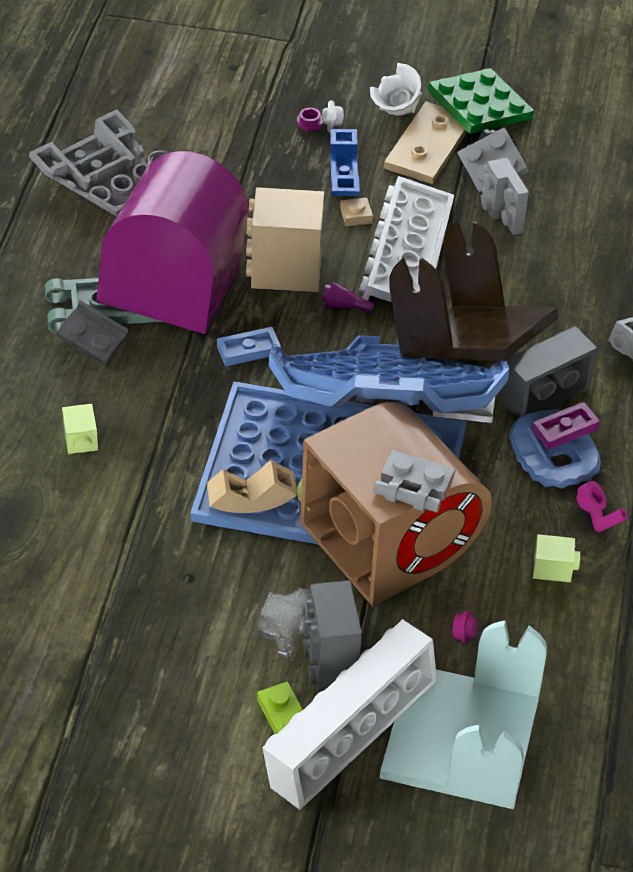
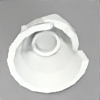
(398, 93)

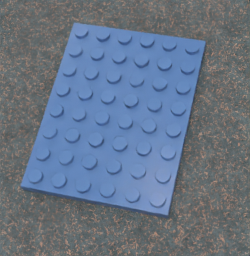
(268, 426)

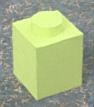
(80, 428)
(555, 558)

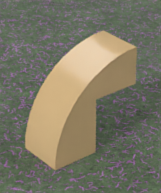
(262, 491)

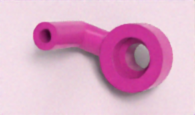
(593, 500)

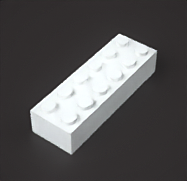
(350, 714)

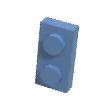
(247, 346)

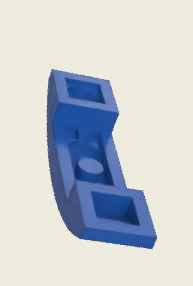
(344, 162)

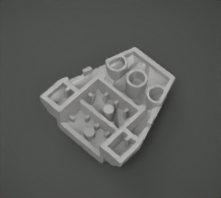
(99, 167)

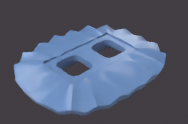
(536, 458)

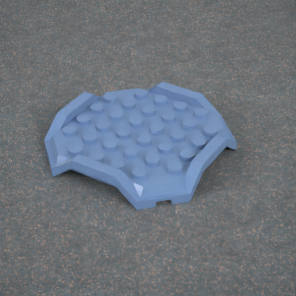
(380, 372)

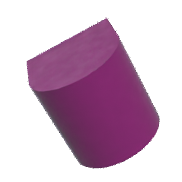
(175, 242)

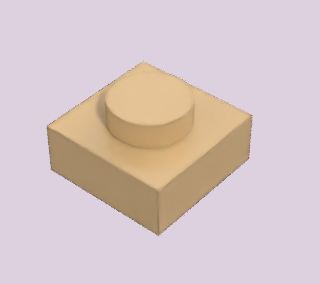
(356, 211)

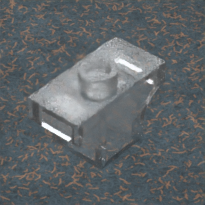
(283, 620)

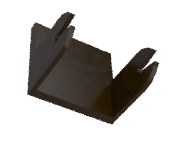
(478, 321)

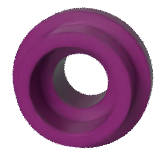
(309, 119)

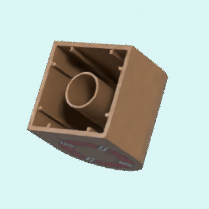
(373, 540)

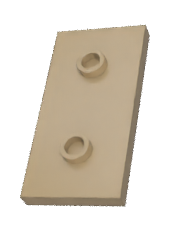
(426, 144)

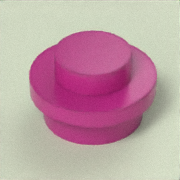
(464, 626)

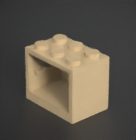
(285, 239)

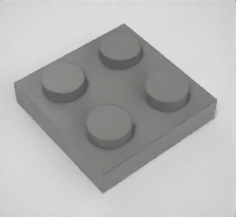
(490, 148)

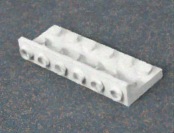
(410, 230)

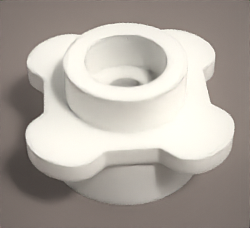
(332, 115)

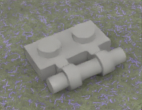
(414, 481)

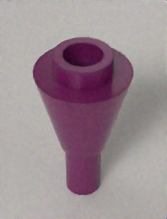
(340, 297)

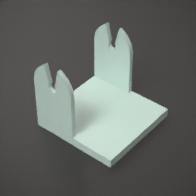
(469, 731)

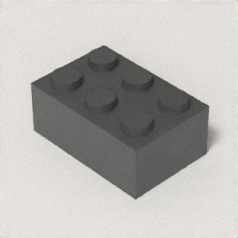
(549, 373)
(330, 632)

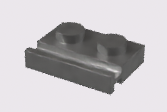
(92, 333)

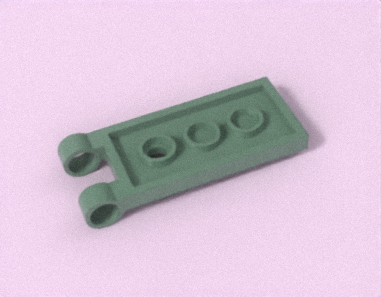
(87, 292)

